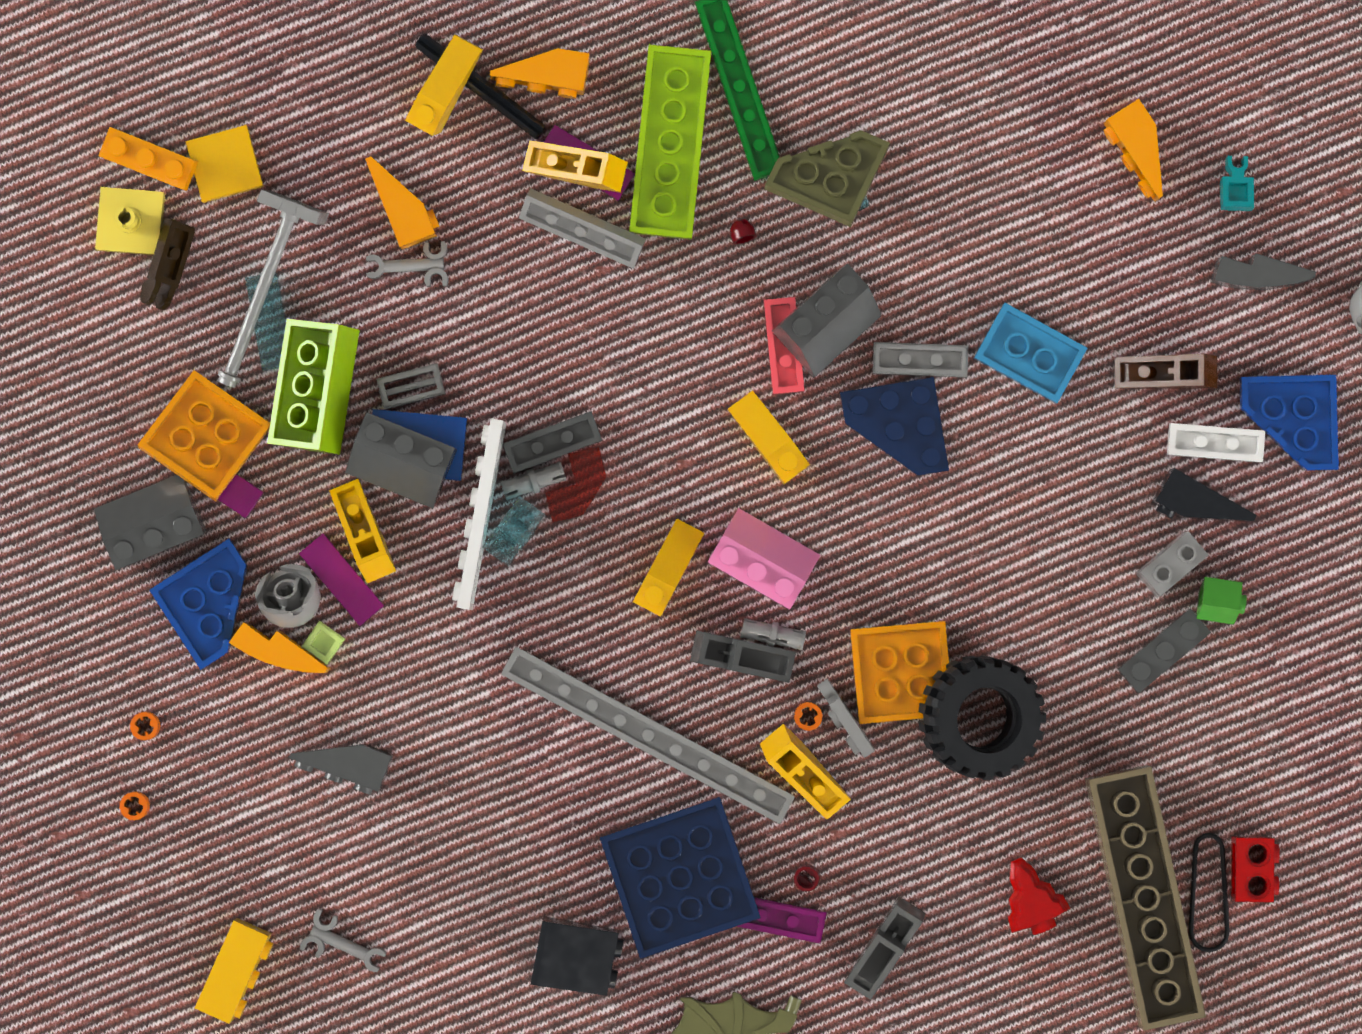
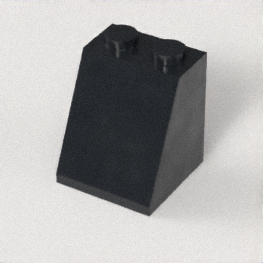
(576, 956)

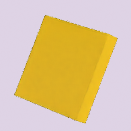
(225, 164)

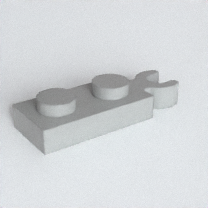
(843, 717)

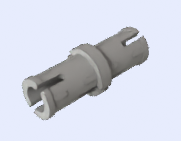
(533, 480)
(773, 634)

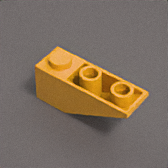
(553, 70)
(1137, 139)

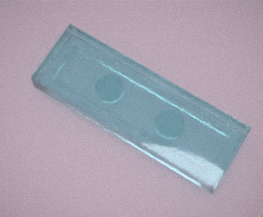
(270, 323)

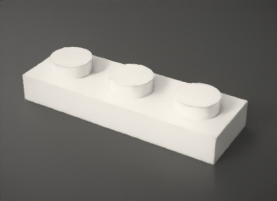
(1216, 442)

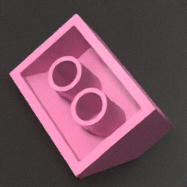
(764, 559)

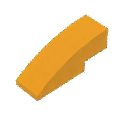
(277, 651)

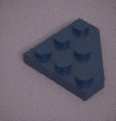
(900, 422)

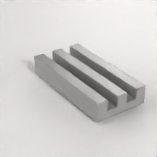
(414, 398)

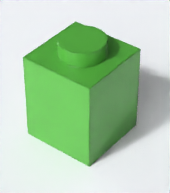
(1220, 600)

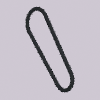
(1193, 890)

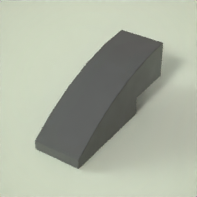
(1259, 274)
(742, 656)
(885, 948)

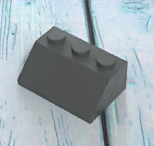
(829, 320)
(400, 460)
(149, 521)

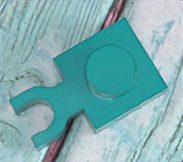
(1235, 189)

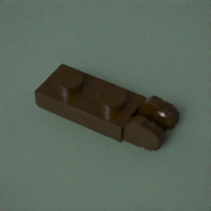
(167, 263)

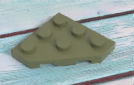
(830, 175)

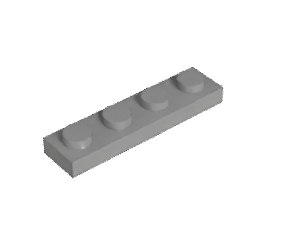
(582, 228)

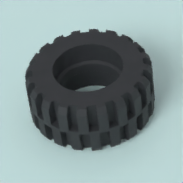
(1021, 723)

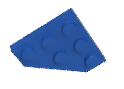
(1296, 415)
(205, 601)

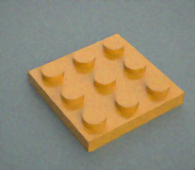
(204, 435)
(895, 667)

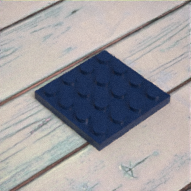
(680, 877)

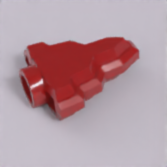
(1033, 900)

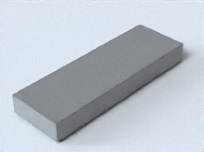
(920, 359)

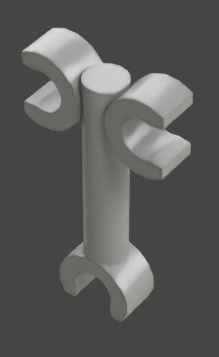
(433, 264)
(320, 934)

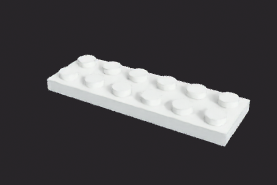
(481, 500)

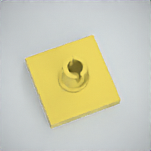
(129, 220)

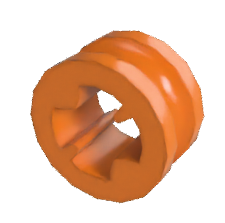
(817, 718)
(135, 729)
(126, 810)

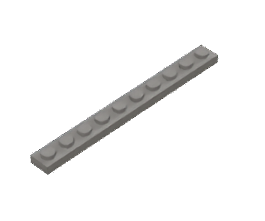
(648, 735)

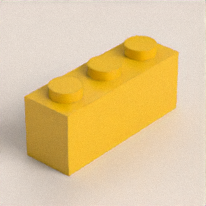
(234, 971)

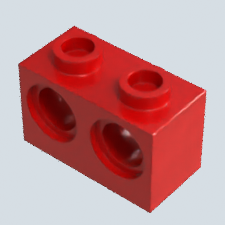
(1244, 869)

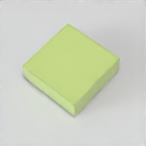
(323, 642)

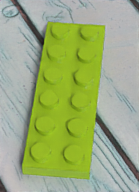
(670, 142)

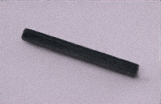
(488, 92)

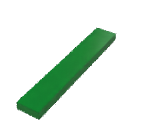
(738, 86)

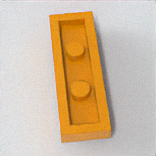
(148, 158)

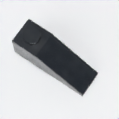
(1188, 498)

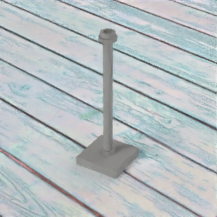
(290, 213)

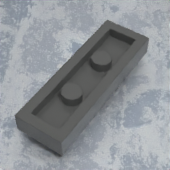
(552, 442)
(1163, 651)

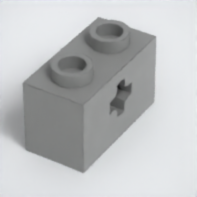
(1172, 563)

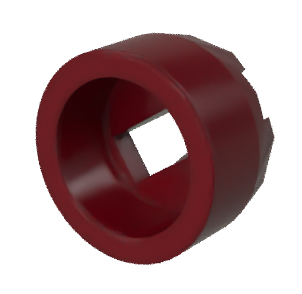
(742, 232)
(802, 881)

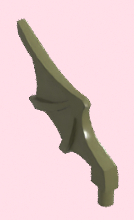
(735, 1017)

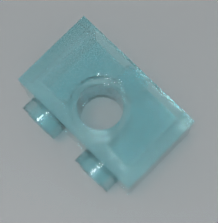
(514, 531)

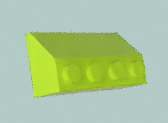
(313, 386)

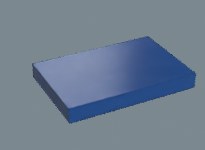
(444, 429)

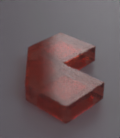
(575, 499)

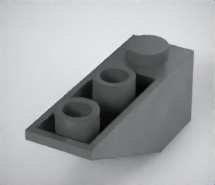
(356, 763)

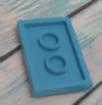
(1030, 353)

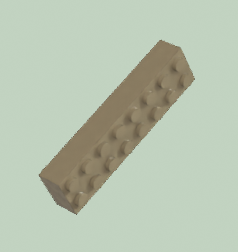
(1145, 897)

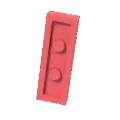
(784, 367)

